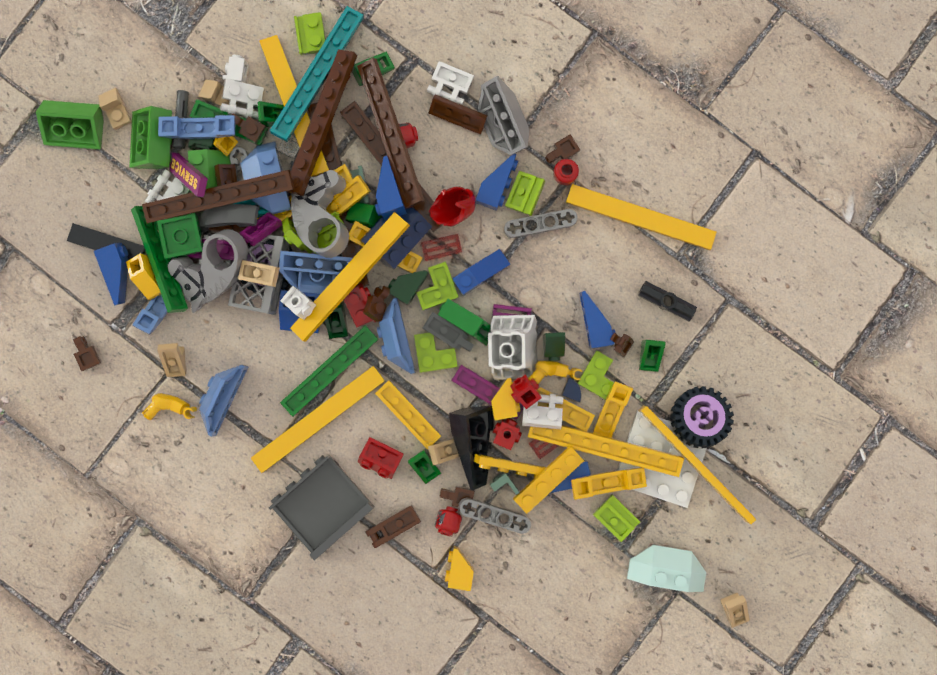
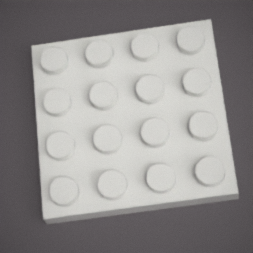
(662, 485)

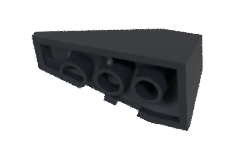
(471, 436)

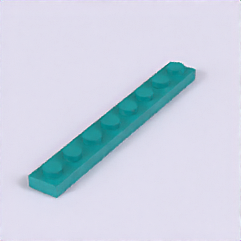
(316, 74)

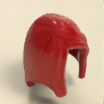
(453, 206)

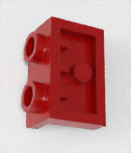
(356, 303)
(380, 458)

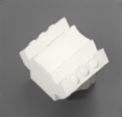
(512, 346)

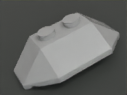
(505, 119)

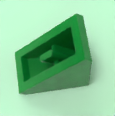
(268, 112)
(364, 214)
(651, 355)
(423, 466)

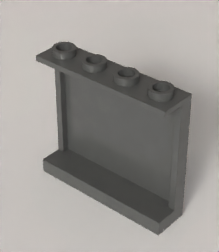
(321, 505)

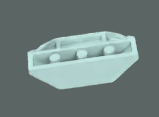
(667, 569)

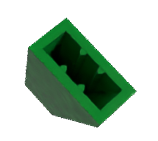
(465, 320)

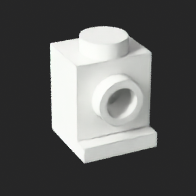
(236, 69)
(298, 303)

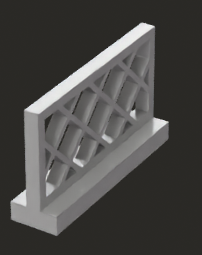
(271, 294)

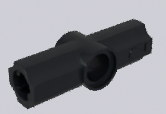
(678, 306)

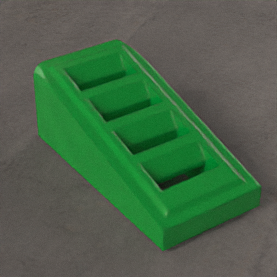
(389, 66)

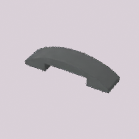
(226, 215)

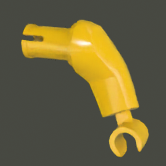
(550, 368)
(168, 402)

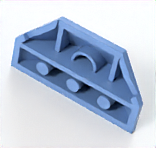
(261, 162)
(310, 271)
(395, 338)
(219, 397)

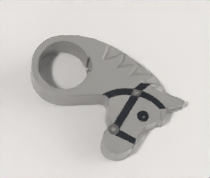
(311, 215)
(212, 277)

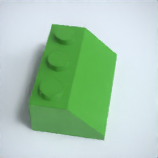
(70, 124)
(146, 147)
(205, 160)

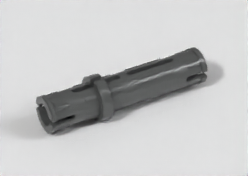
(181, 112)

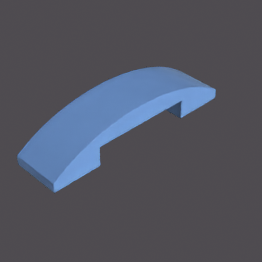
(197, 128)
(152, 315)

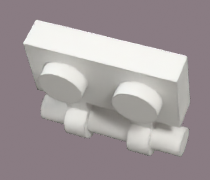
(453, 78)
(241, 93)
(175, 188)
(544, 416)

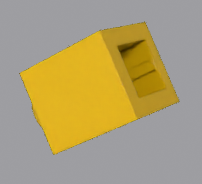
(143, 276)
(503, 403)
(461, 571)

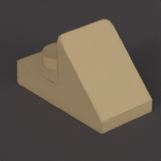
(212, 92)
(115, 109)
(258, 273)
(172, 359)
(443, 451)
(735, 609)

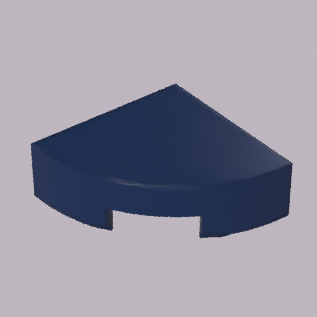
(572, 390)

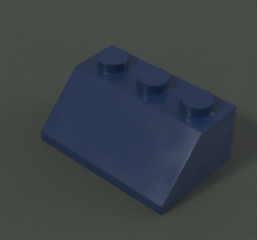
(406, 242)

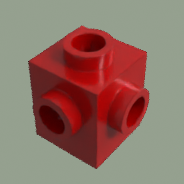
(525, 391)
(503, 439)

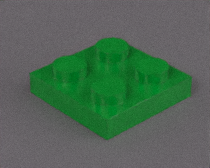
(180, 236)

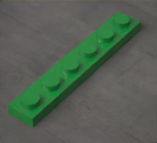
(168, 285)
(329, 371)

